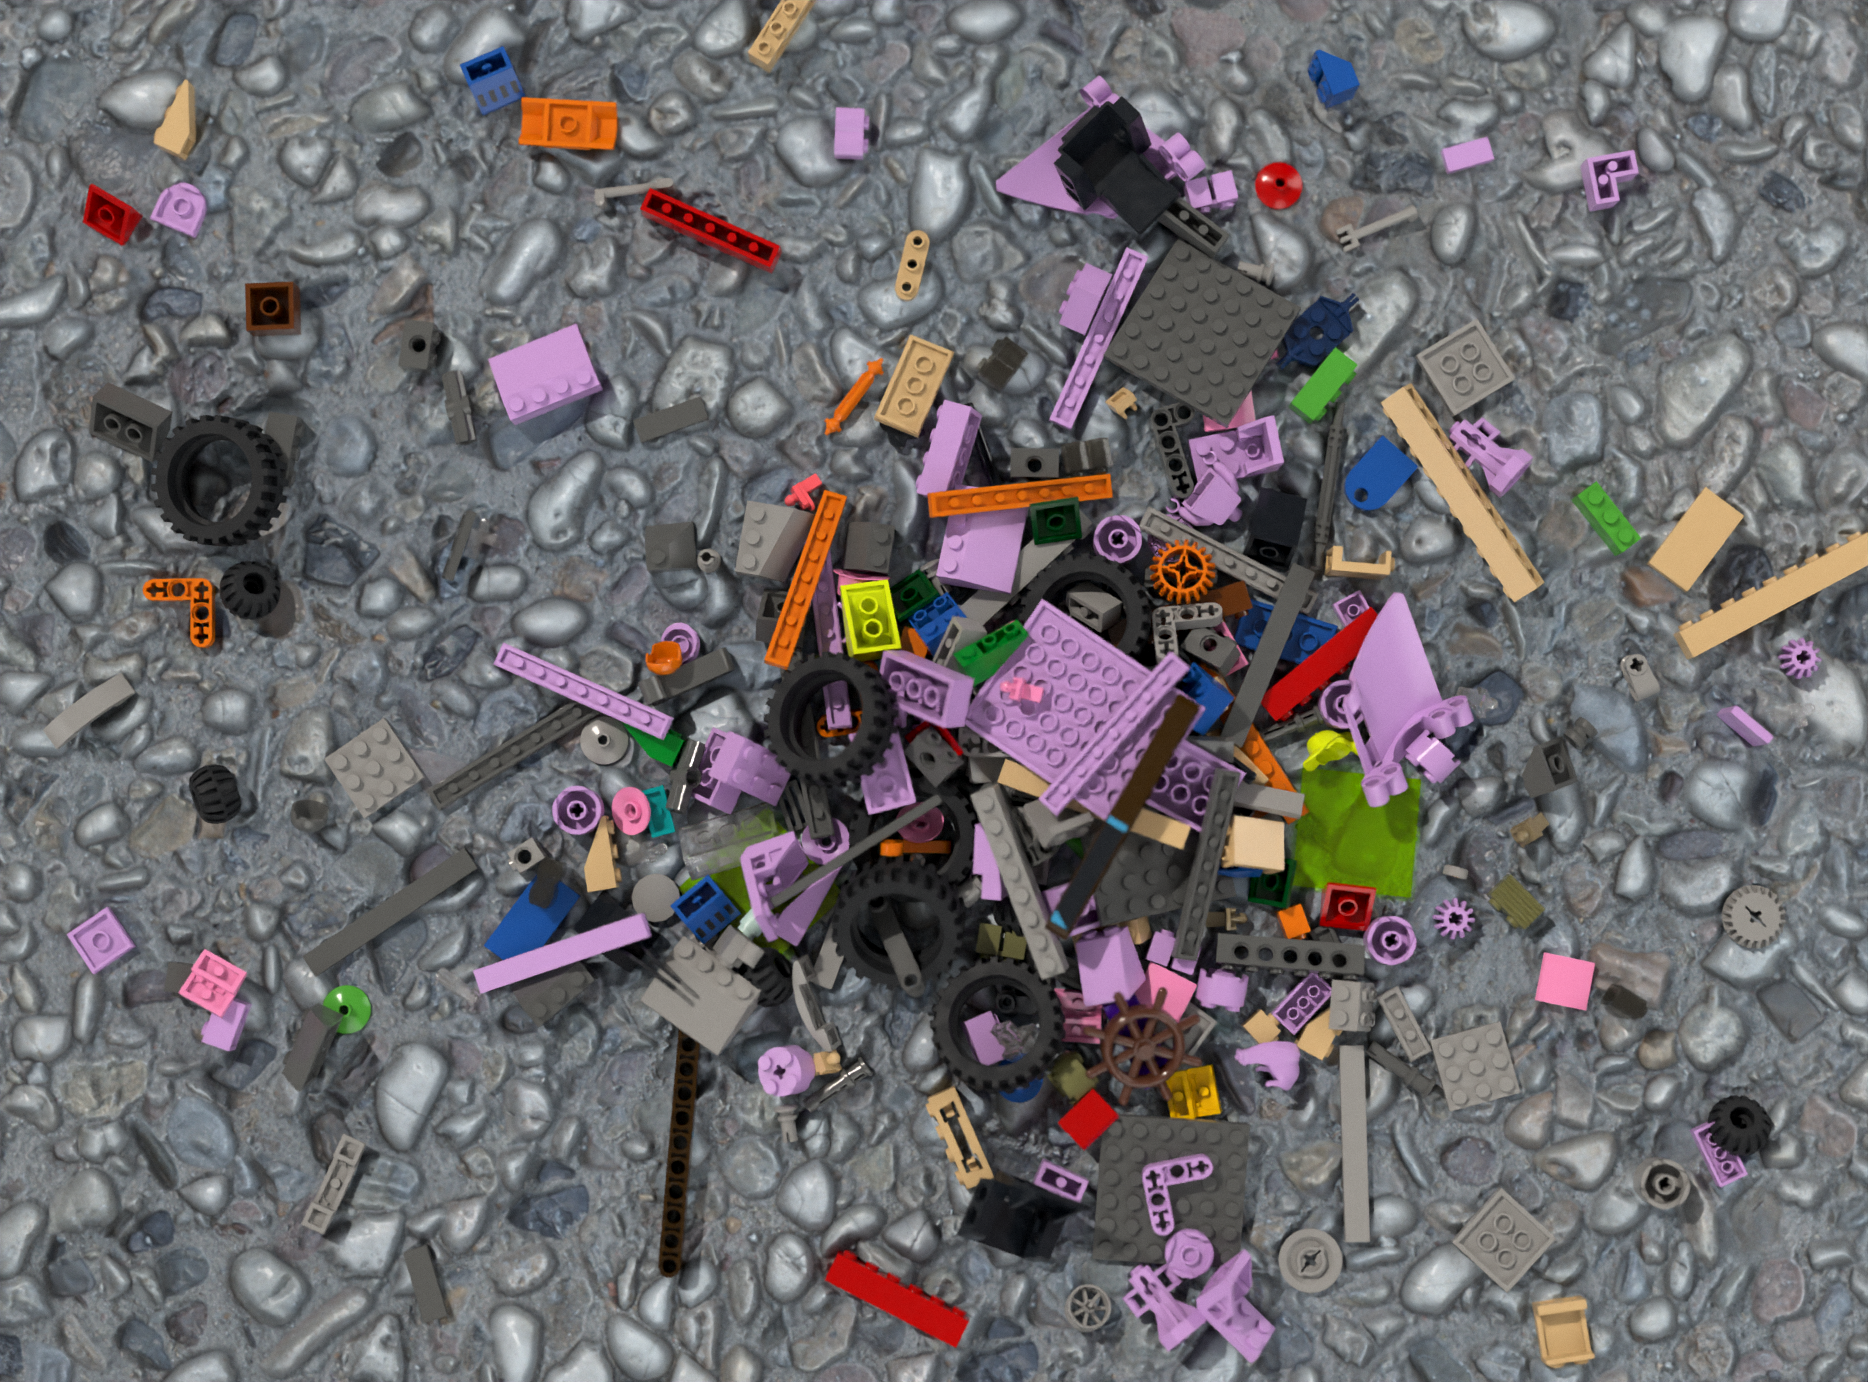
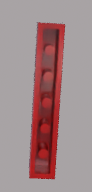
(711, 230)
(1318, 668)
(897, 1298)

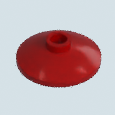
(1275, 196)

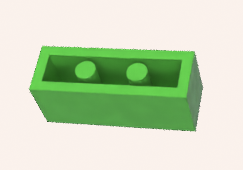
(1323, 386)
(1606, 518)

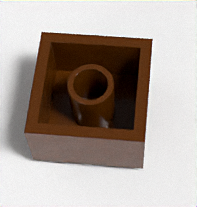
(273, 309)

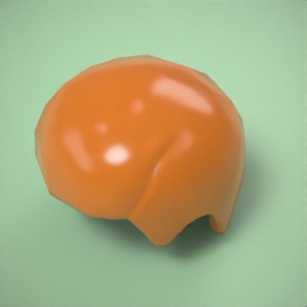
(664, 658)

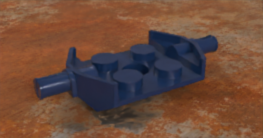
(1328, 316)

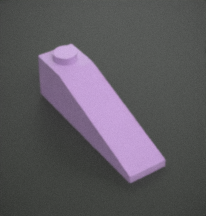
(800, 913)

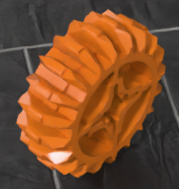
(1193, 572)

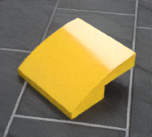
(1194, 1093)

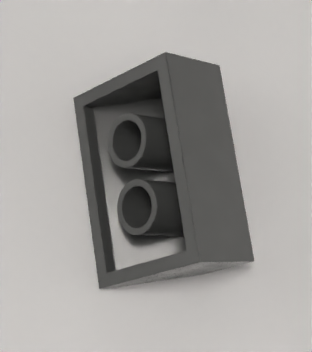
(129, 421)
(552, 990)
(311, 1045)

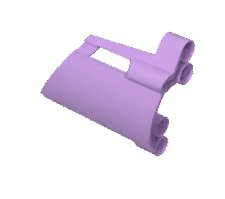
(1039, 182)
(1396, 700)

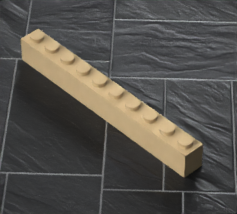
(1462, 492)
(1773, 596)

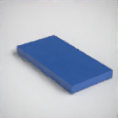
(1304, 639)
(528, 925)

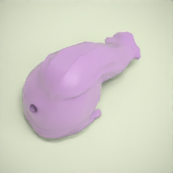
(1280, 1060)

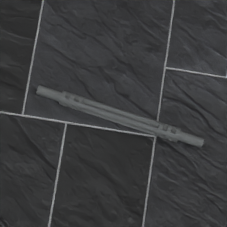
(1328, 484)

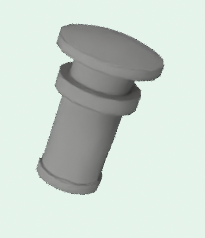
(1257, 272)
(709, 560)
(931, 569)
(787, 1119)

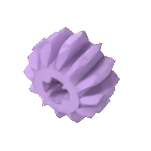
(1804, 650)
(1462, 921)

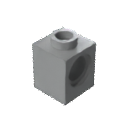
(536, 851)

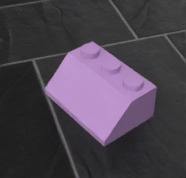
(710, 789)

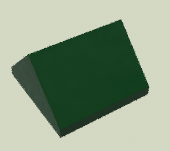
(1055, 520)
(912, 595)
(1274, 888)

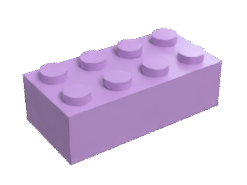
(949, 448)
(927, 688)

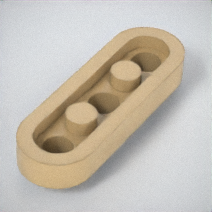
(912, 275)

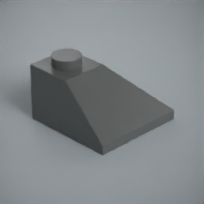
(670, 547)
(1548, 768)

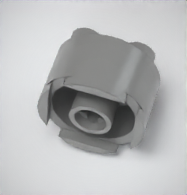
(1671, 1193)

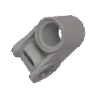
(1641, 679)

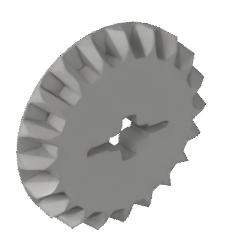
(1737, 918)
(1327, 1259)

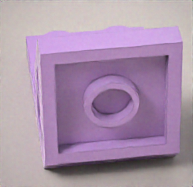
(1246, 451)
(890, 783)
(776, 860)
(1229, 1312)

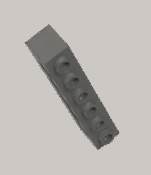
(1352, 953)

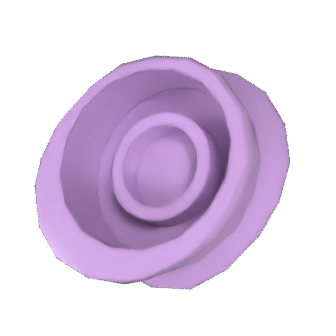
(686, 638)

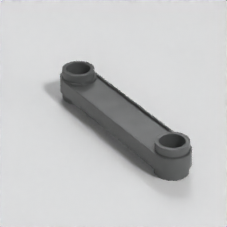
(896, 946)

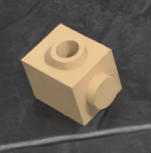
(1262, 1027)

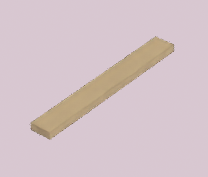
(1147, 823)

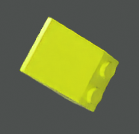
(869, 620)

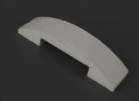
(88, 709)
(808, 1008)
(334, 1184)

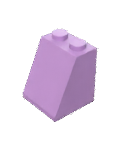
(1108, 965)

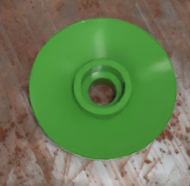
(357, 1003)

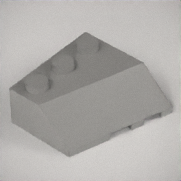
(771, 540)

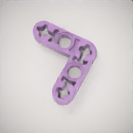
(1165, 1179)

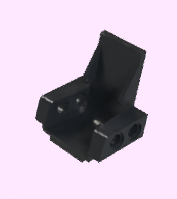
(1107, 162)
(1017, 1216)

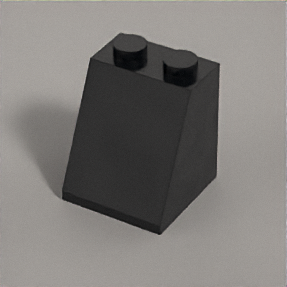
(1274, 528)

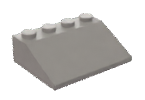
(709, 1000)

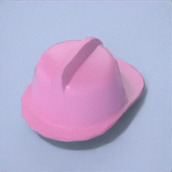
(848, 577)

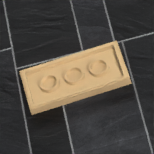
(914, 386)
(1695, 539)

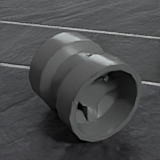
(1580, 733)

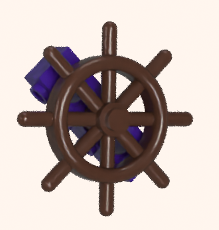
(1134, 1032)

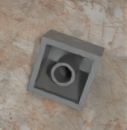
(868, 548)
(768, 616)

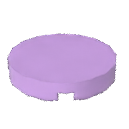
(1189, 1253)

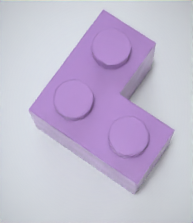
(1601, 178)
(1085, 295)

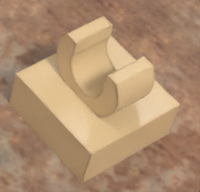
(1120, 401)

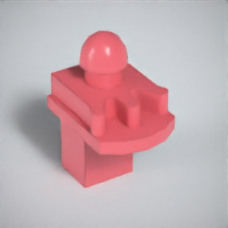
(800, 493)

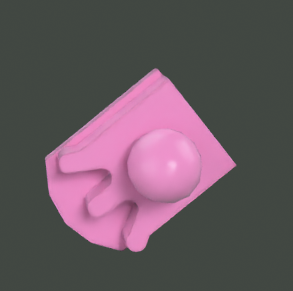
(1020, 690)

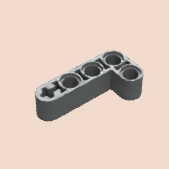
(1175, 453)
(686, 678)
(1033, 847)

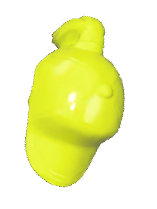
(1327, 747)

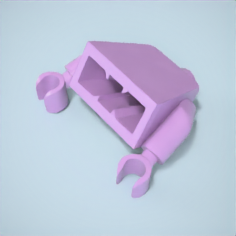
(1212, 497)

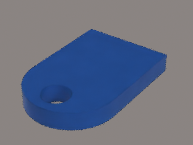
(1379, 475)

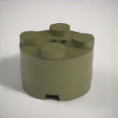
(1070, 1077)

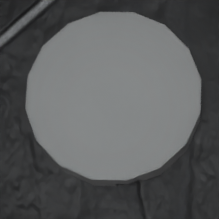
(654, 896)

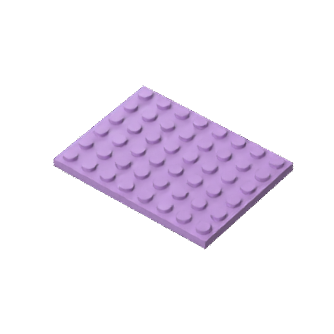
(1083, 689)

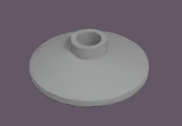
(616, 743)

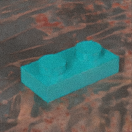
(661, 820)

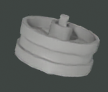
(1087, 1308)

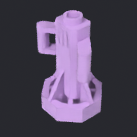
(1500, 465)
(1173, 1317)

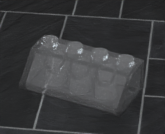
(721, 841)

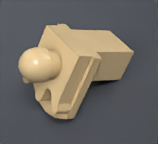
(827, 1062)

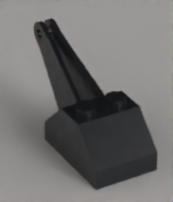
(608, 910)

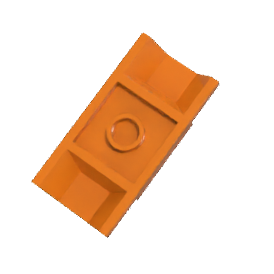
(568, 124)

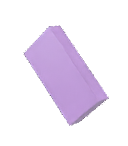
(1467, 155)

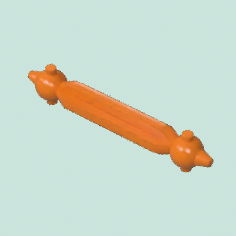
(854, 396)

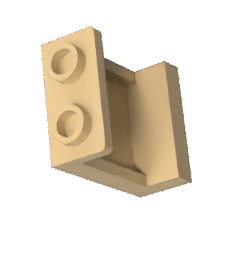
(1336, 567)
(1254, 844)
(1562, 1331)

